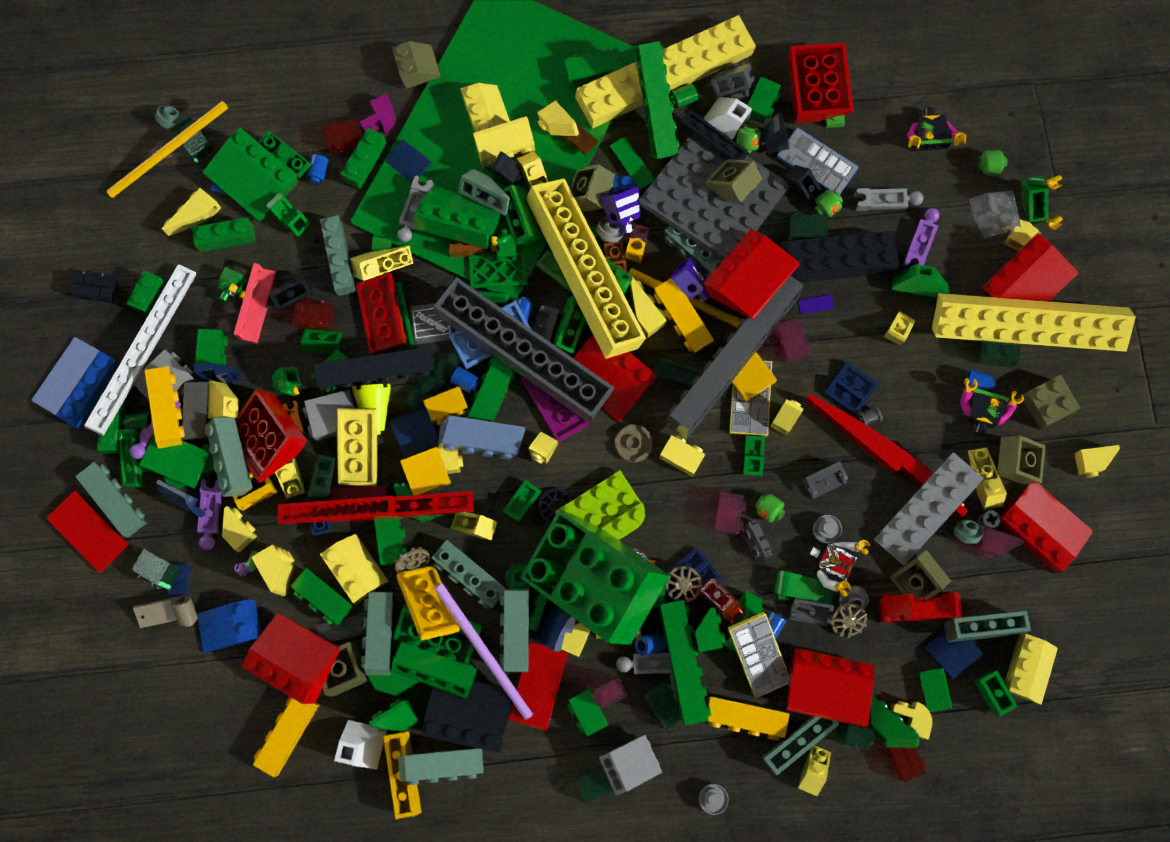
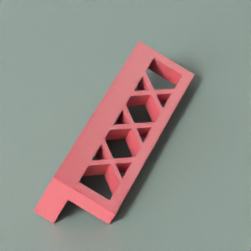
(254, 304)

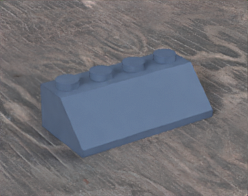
(480, 437)

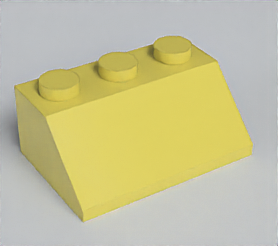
(484, 106)
(511, 138)
(276, 568)
(354, 568)
(1030, 668)

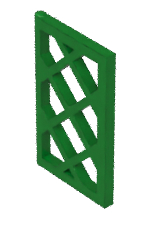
(488, 283)

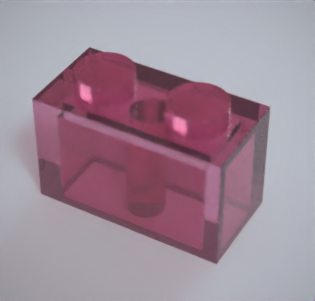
(793, 341)
(728, 514)

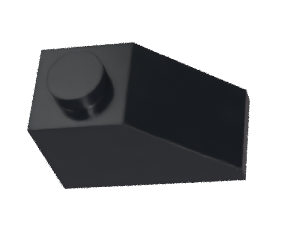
(775, 135)
(506, 171)
(803, 184)

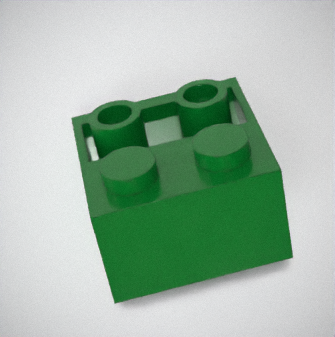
(707, 632)

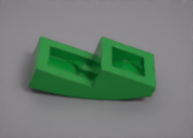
(754, 455)

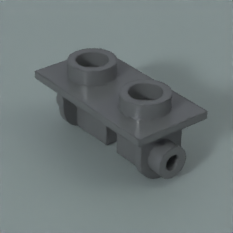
(759, 549)

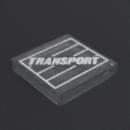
(428, 326)

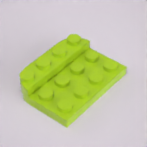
(610, 506)

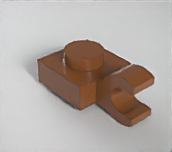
(295, 416)

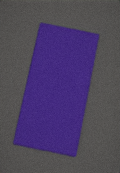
(816, 304)

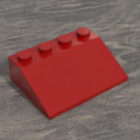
(819, 82)
(750, 274)
(1032, 274)
(621, 371)
(267, 435)
(1046, 526)
(291, 659)
(830, 687)

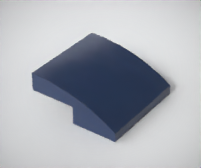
(408, 161)
(212, 371)
(851, 388)
(415, 432)
(179, 498)
(702, 565)
(553, 628)
(952, 655)

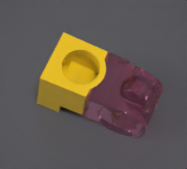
(637, 243)

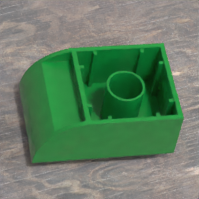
(595, 578)

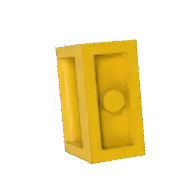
(256, 496)

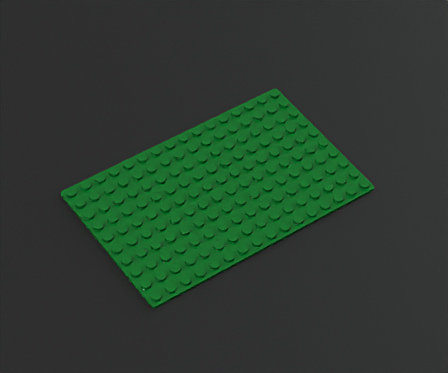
(523, 53)

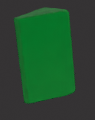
(498, 298)
(320, 341)
(935, 690)

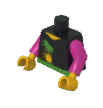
(933, 132)
(986, 408)

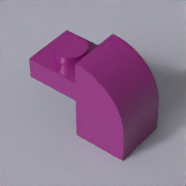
(383, 116)

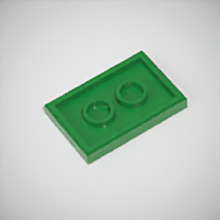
(179, 462)

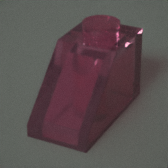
(996, 543)
(609, 693)

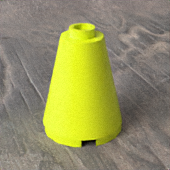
(374, 397)

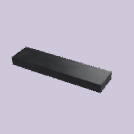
(712, 137)

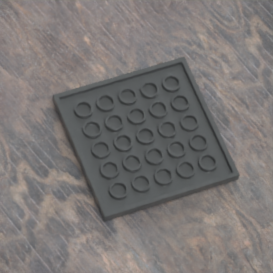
(700, 213)

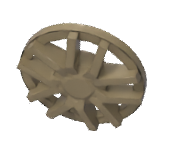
(412, 560)
(683, 584)
(849, 620)

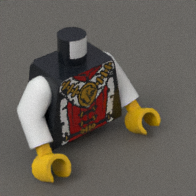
(837, 563)

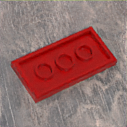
(381, 314)
(88, 531)
(540, 685)

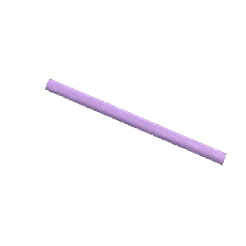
(483, 651)

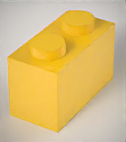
(446, 404)

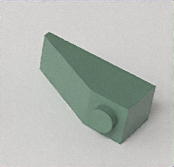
(484, 191)

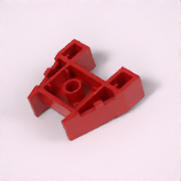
(907, 608)

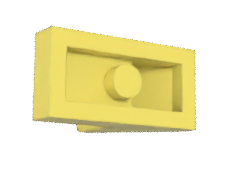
(899, 328)

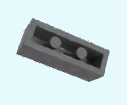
(195, 411)

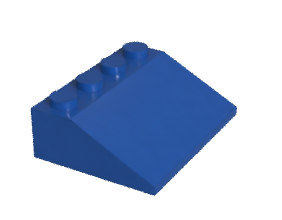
(76, 382)

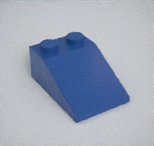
(229, 625)

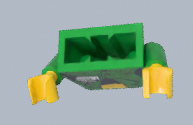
(1035, 199)

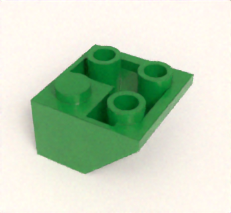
(398, 718)

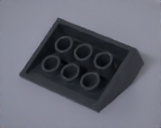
(469, 721)

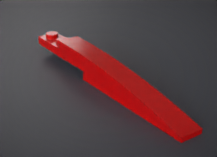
(876, 445)
(375, 508)

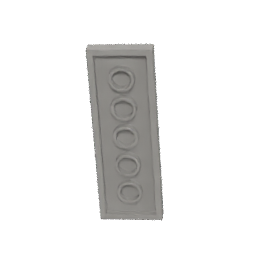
(928, 508)

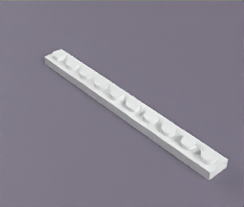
(140, 350)

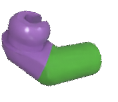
(246, 567)

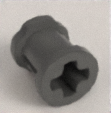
(870, 416)
(989, 514)

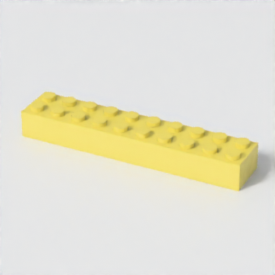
(685, 64)
(585, 268)
(1033, 322)

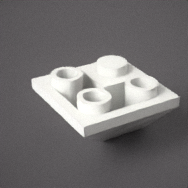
(728, 115)
(360, 745)

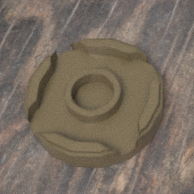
(633, 443)

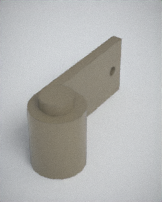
(167, 610)

